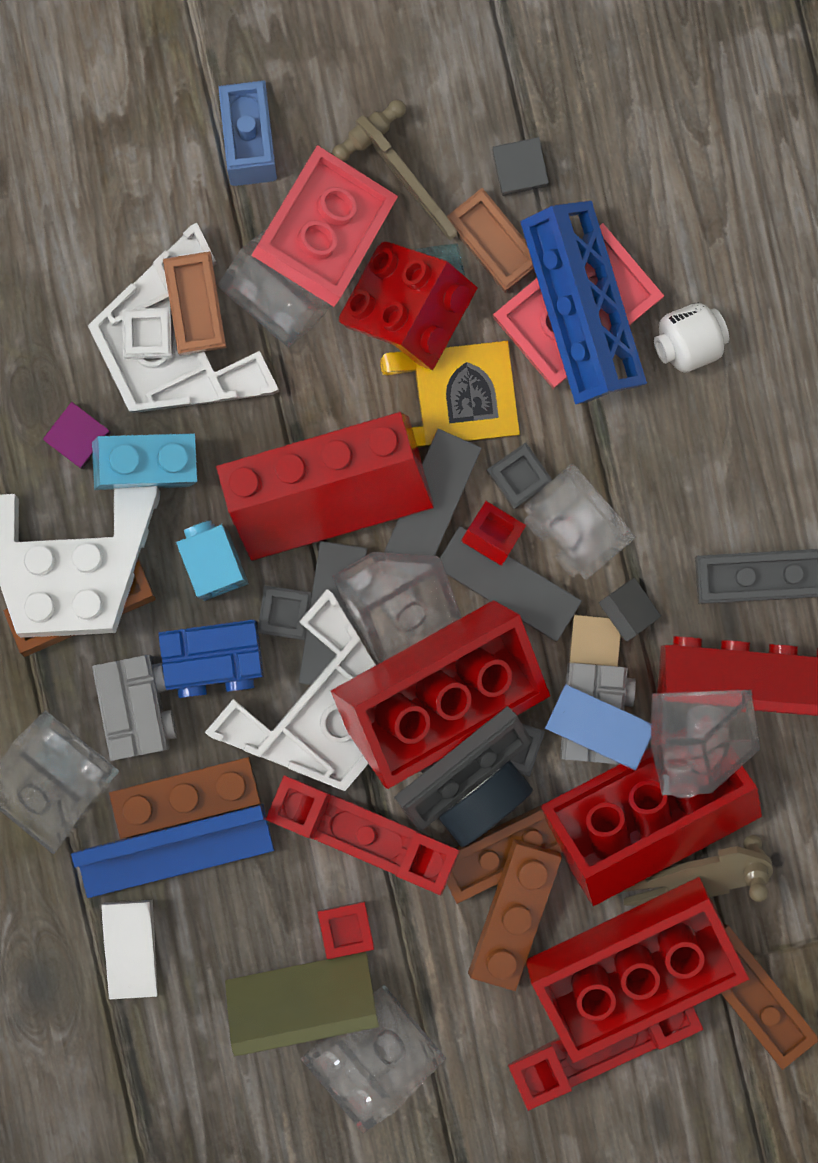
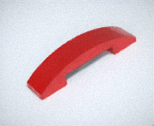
(363, 834)
(551, 1073)

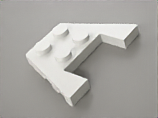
(177, 380)
(73, 582)
(312, 732)

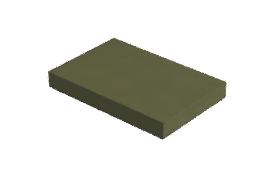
(300, 1004)

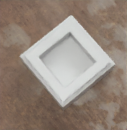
(147, 333)

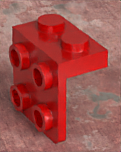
(409, 302)

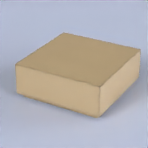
(594, 641)

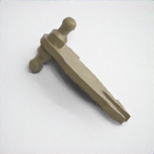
(370, 132)
(729, 870)

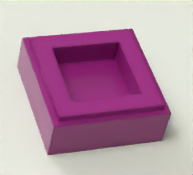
(74, 435)

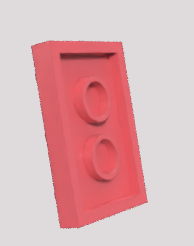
(325, 226)
(528, 322)

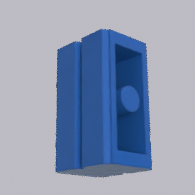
(211, 656)

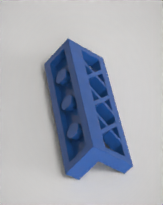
(575, 301)
(174, 851)

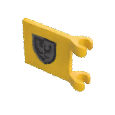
(465, 392)

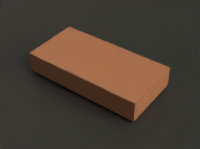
(492, 239)
(194, 303)

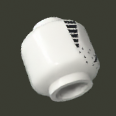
(691, 337)

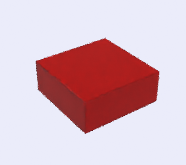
(493, 533)
(345, 930)

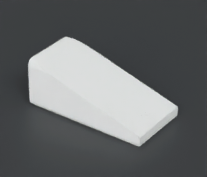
(130, 949)

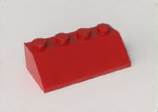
(326, 486)
(777, 679)
(440, 692)
(625, 829)
(636, 970)

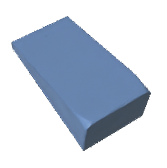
(247, 133)
(600, 727)

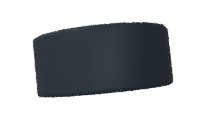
(486, 804)

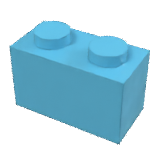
(144, 461)
(211, 560)

